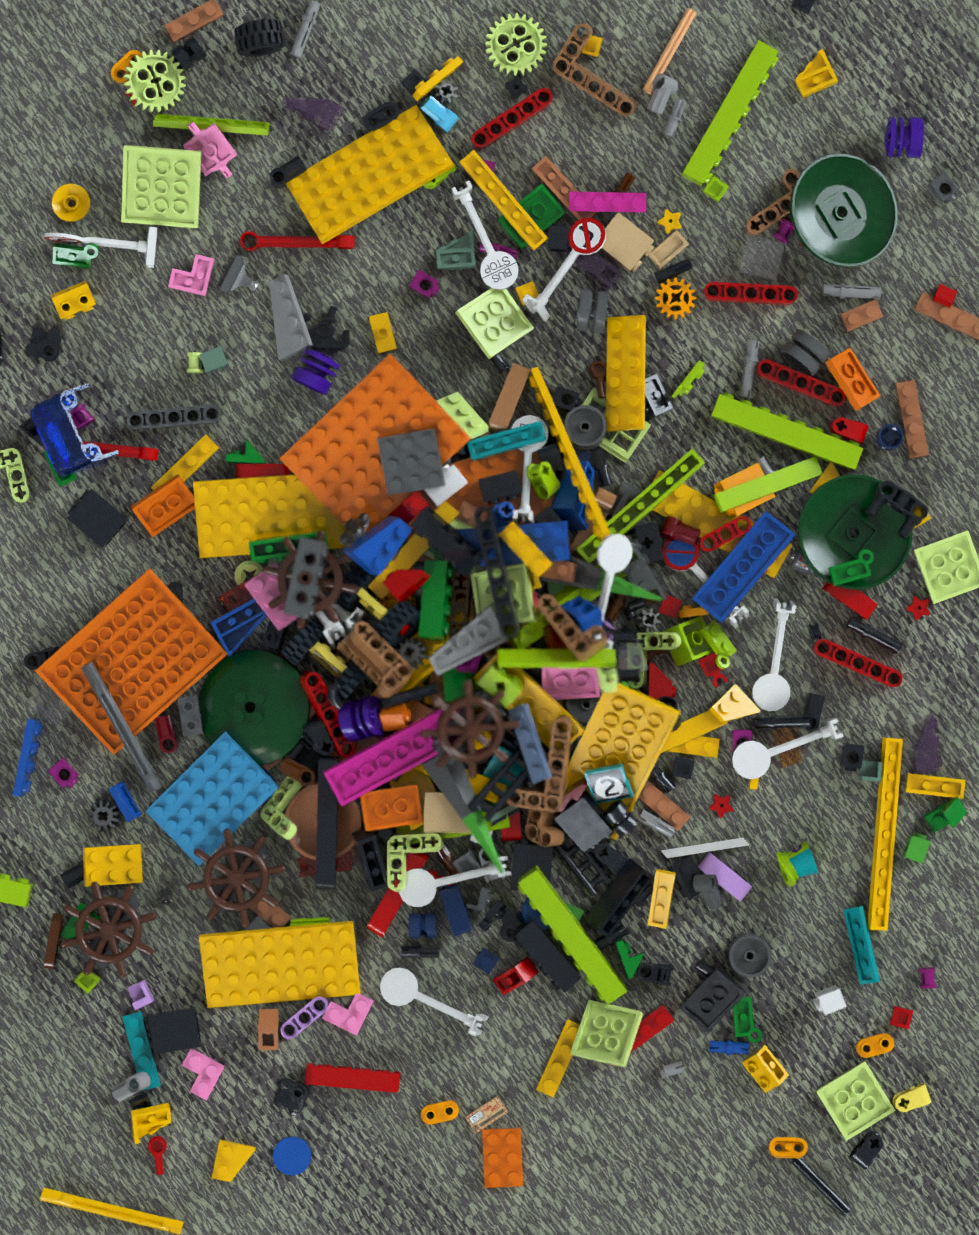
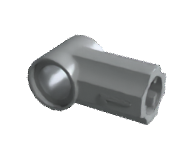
(664, 88)
(131, 1086)

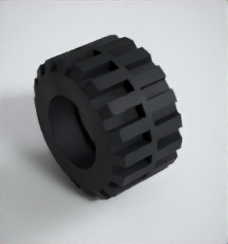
(259, 37)

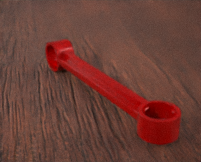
(338, 242)
(128, 451)

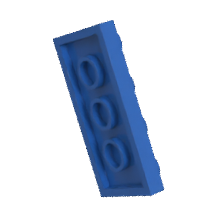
(26, 763)

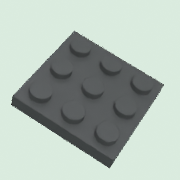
(411, 461)

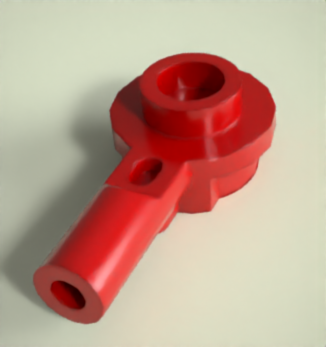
(157, 1146)

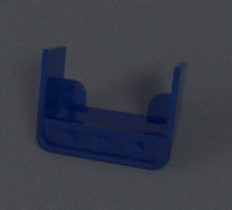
(61, 435)

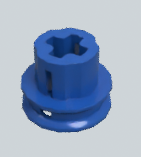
(501, 519)

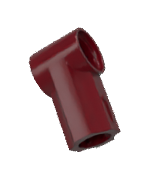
(674, 530)
(165, 732)

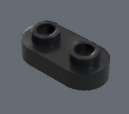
(380, 116)

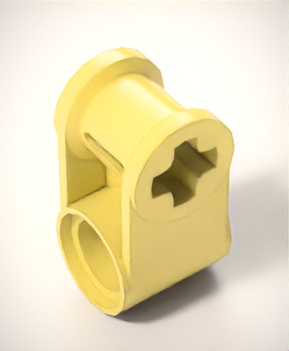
(914, 1097)

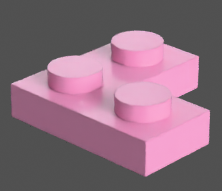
(196, 281)
(351, 1018)
(208, 1071)

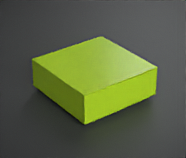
(715, 189)
(87, 982)

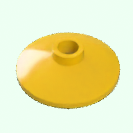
(64, 195)

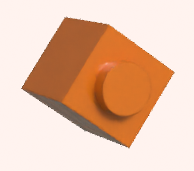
(395, 717)

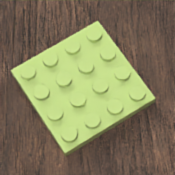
(161, 186)

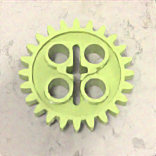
(507, 29)
(137, 86)

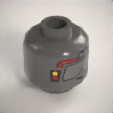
(799, 563)

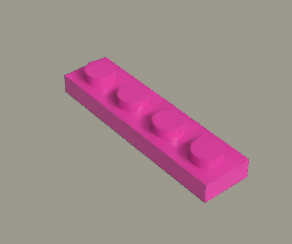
(607, 201)

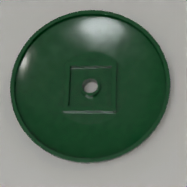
(867, 205)
(826, 525)
(278, 700)

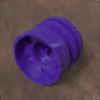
(904, 137)
(315, 371)
(361, 718)

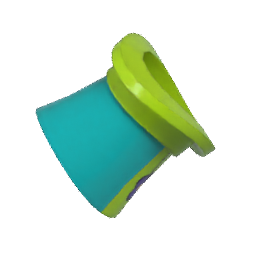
(796, 863)

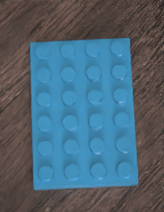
(212, 796)

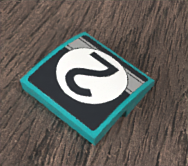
(608, 783)

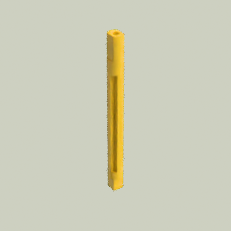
(112, 1211)

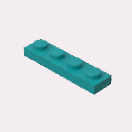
(506, 440)
(861, 945)
(140, 1047)

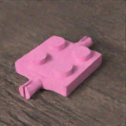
(214, 149)

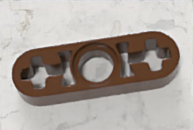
(52, 946)

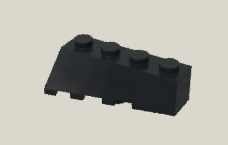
(448, 541)

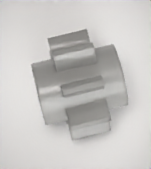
(448, 97)
(644, 618)

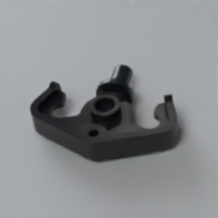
(323, 333)

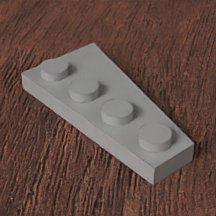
(289, 323)
(472, 640)

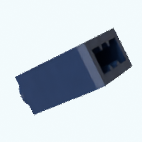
(455, 909)

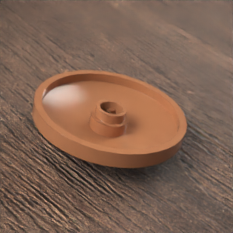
(303, 813)

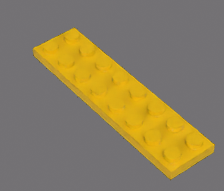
(703, 513)

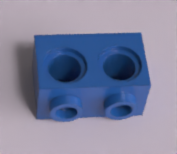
(583, 613)

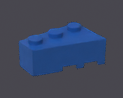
(567, 501)
(379, 545)
(238, 625)

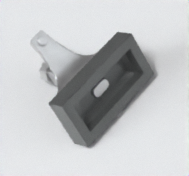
(235, 276)

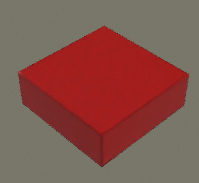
(945, 295)
(670, 607)
(901, 1017)

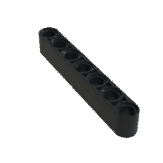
(491, 565)
(326, 828)

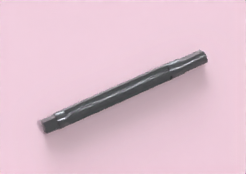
(121, 726)

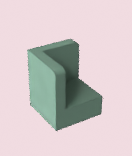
(214, 360)
(870, 771)

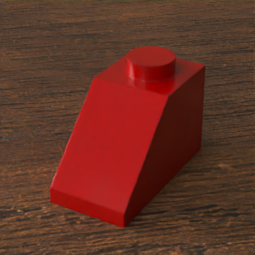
(410, 508)
(405, 582)
(659, 684)
(516, 975)

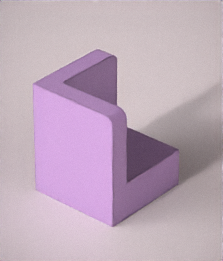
(140, 994)

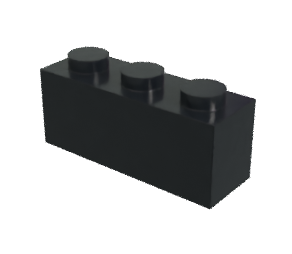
(370, 859)

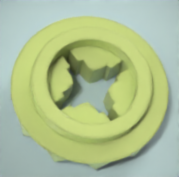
(248, 566)

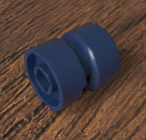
(889, 437)
(422, 925)

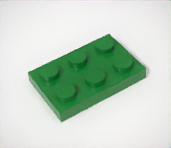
(541, 208)

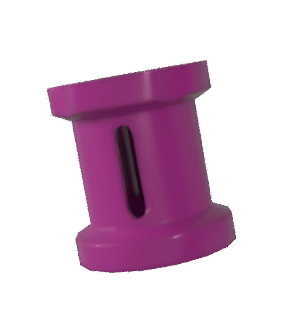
(784, 231)
(927, 978)

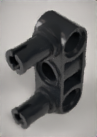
(901, 502)
(622, 637)

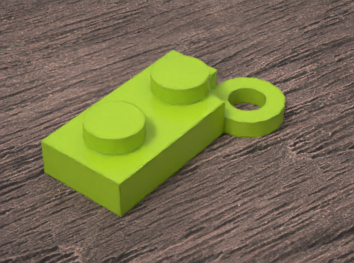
(686, 385)
(719, 643)

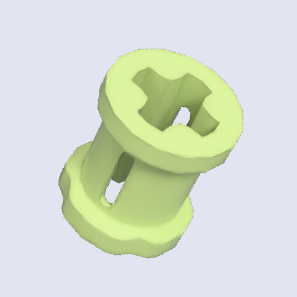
(195, 363)

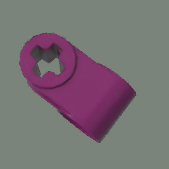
(78, 420)

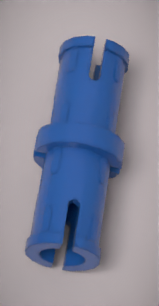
(729, 1047)

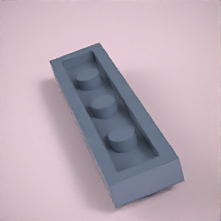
(530, 743)

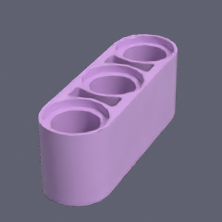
(726, 877)
(295, 1020)

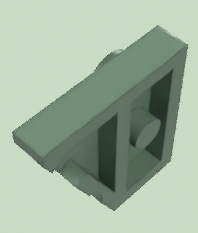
(457, 254)

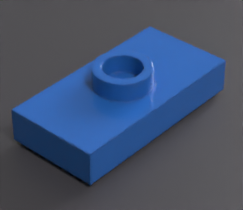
(125, 801)

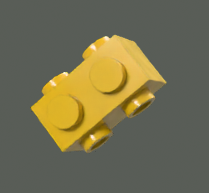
(72, 297)
(765, 1068)

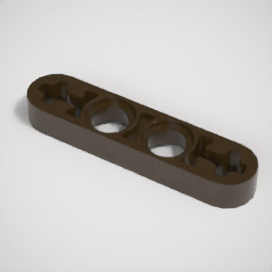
(459, 607)

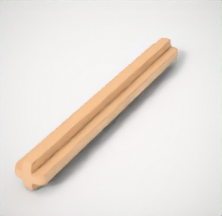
(670, 49)

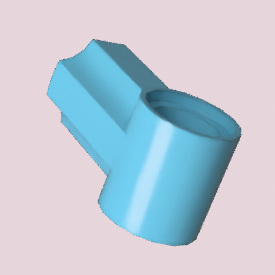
(442, 116)

